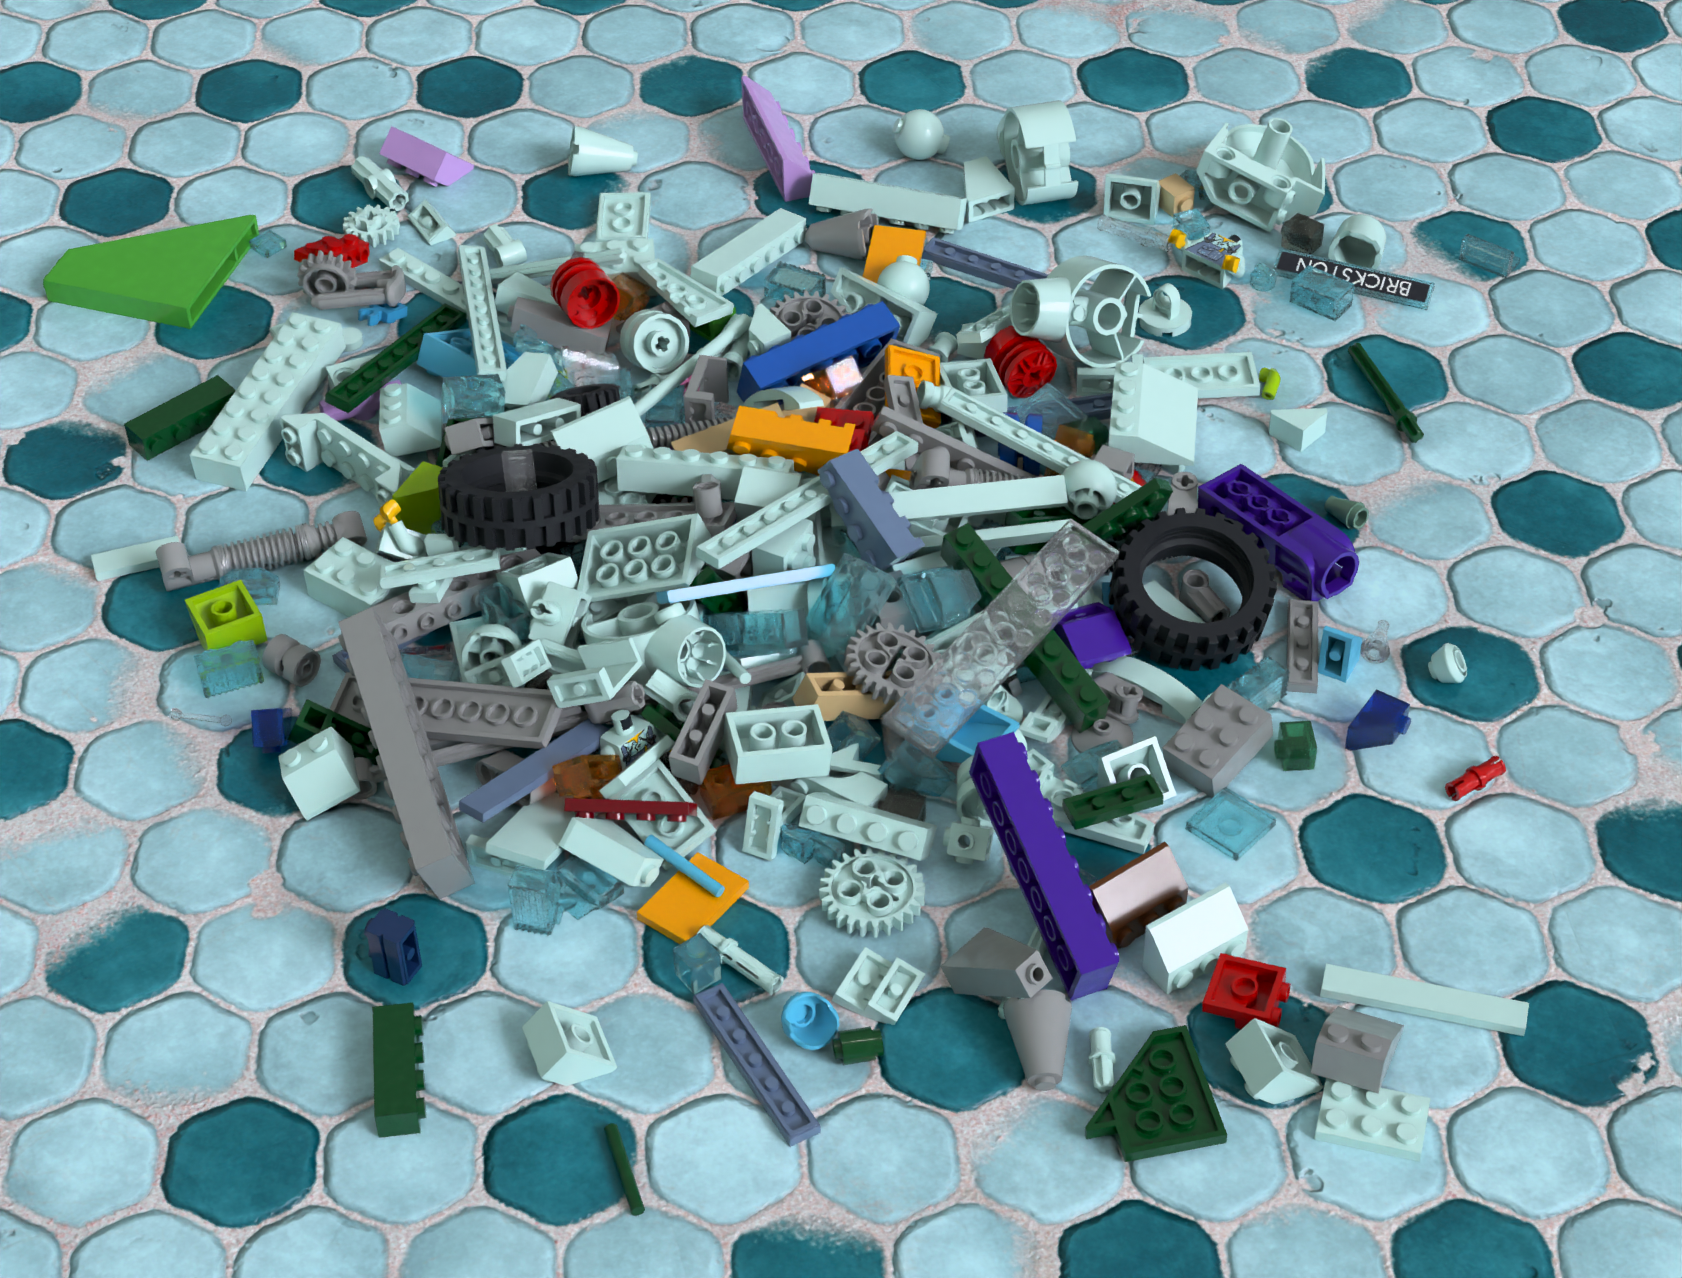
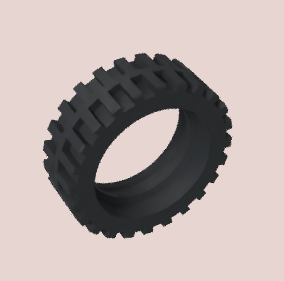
(484, 514)
(1206, 539)

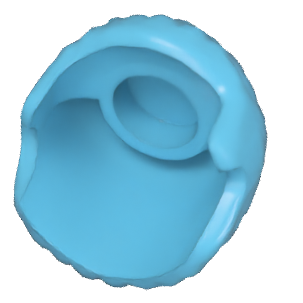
(809, 1020)

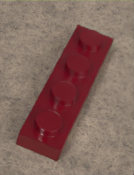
(643, 809)

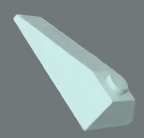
(858, 292)

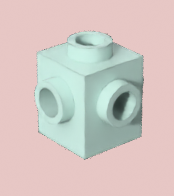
(979, 836)

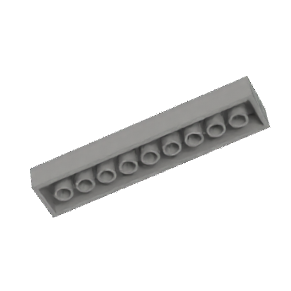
(404, 755)

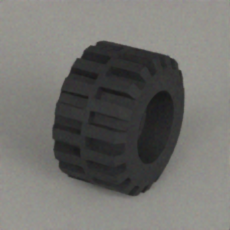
(590, 396)

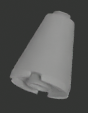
(844, 235)
(1040, 1035)

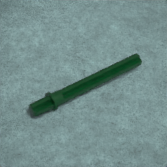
(1405, 420)

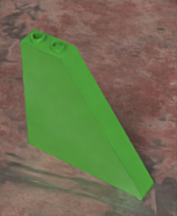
(154, 275)

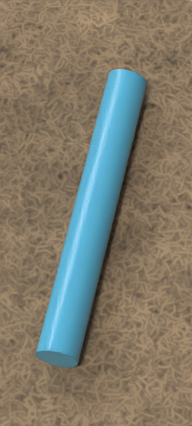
(684, 866)

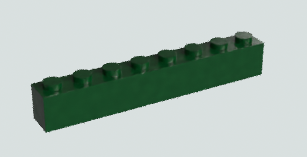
(1051, 659)

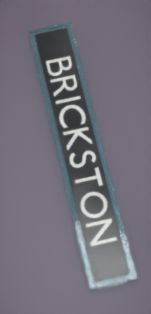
(1367, 281)

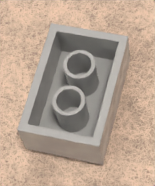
(1218, 741)

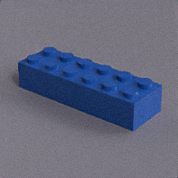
(856, 335)

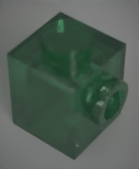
(1296, 746)

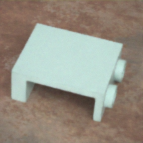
(607, 670)

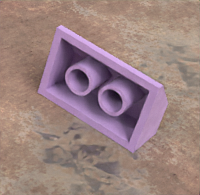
(423, 159)

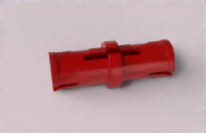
(1475, 778)

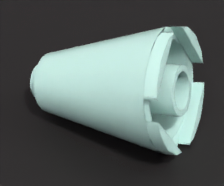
(598, 153)

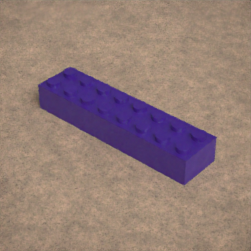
(1043, 866)

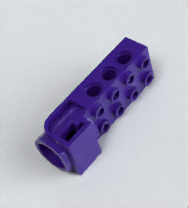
(1297, 539)

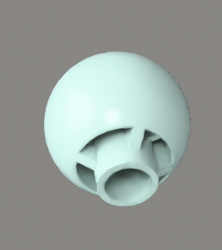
(920, 134)
(906, 279)
(1089, 488)

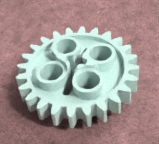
(872, 892)

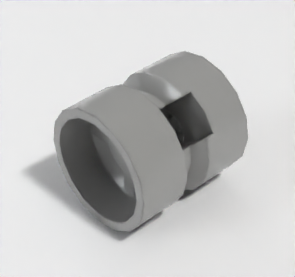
(291, 660)

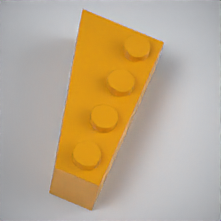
(790, 437)

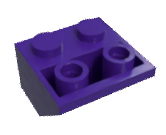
(1093, 634)

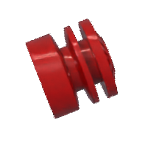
(585, 293)
(1020, 362)

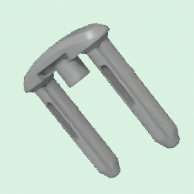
(389, 291)

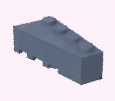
(868, 511)

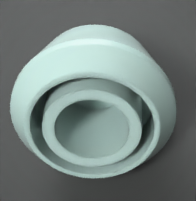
(1448, 664)

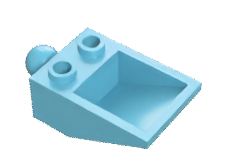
(980, 727)

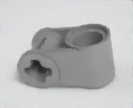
(1184, 493)
(1121, 697)

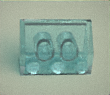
(848, 603)

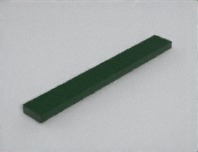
(391, 360)

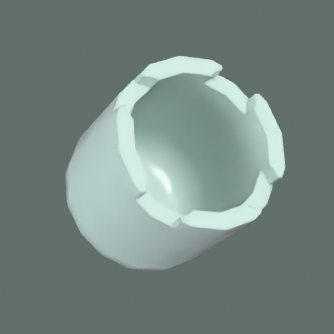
(1359, 241)

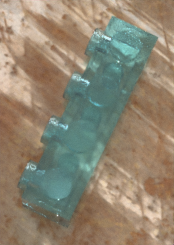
(761, 631)

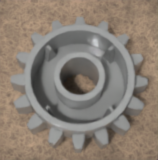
(326, 274)

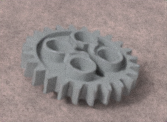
(807, 312)
(873, 654)

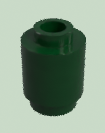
(858, 1045)

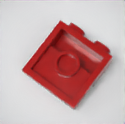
(349, 246)
(839, 417)
(1246, 991)

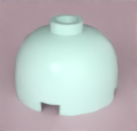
(487, 644)

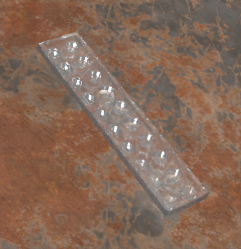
(1000, 638)

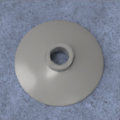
(1102, 732)

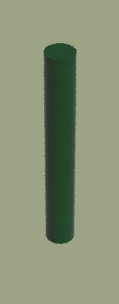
(624, 1169)

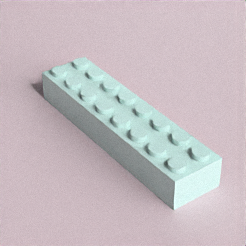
(276, 386)

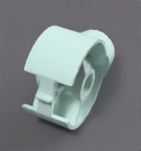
(1038, 151)
(1052, 304)
(680, 647)

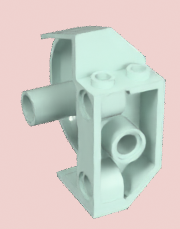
(1262, 173)

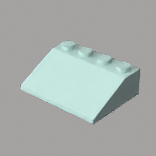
(1153, 415)
(642, 557)

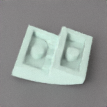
(878, 987)

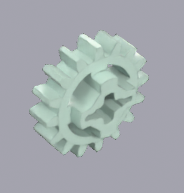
(372, 224)

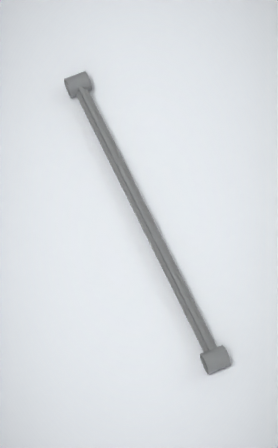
(807, 660)

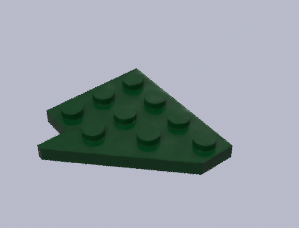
(1127, 514)
(1160, 1101)

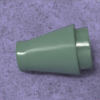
(1349, 512)

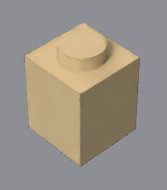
(1176, 194)

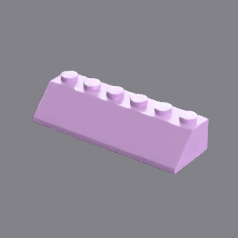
(776, 141)

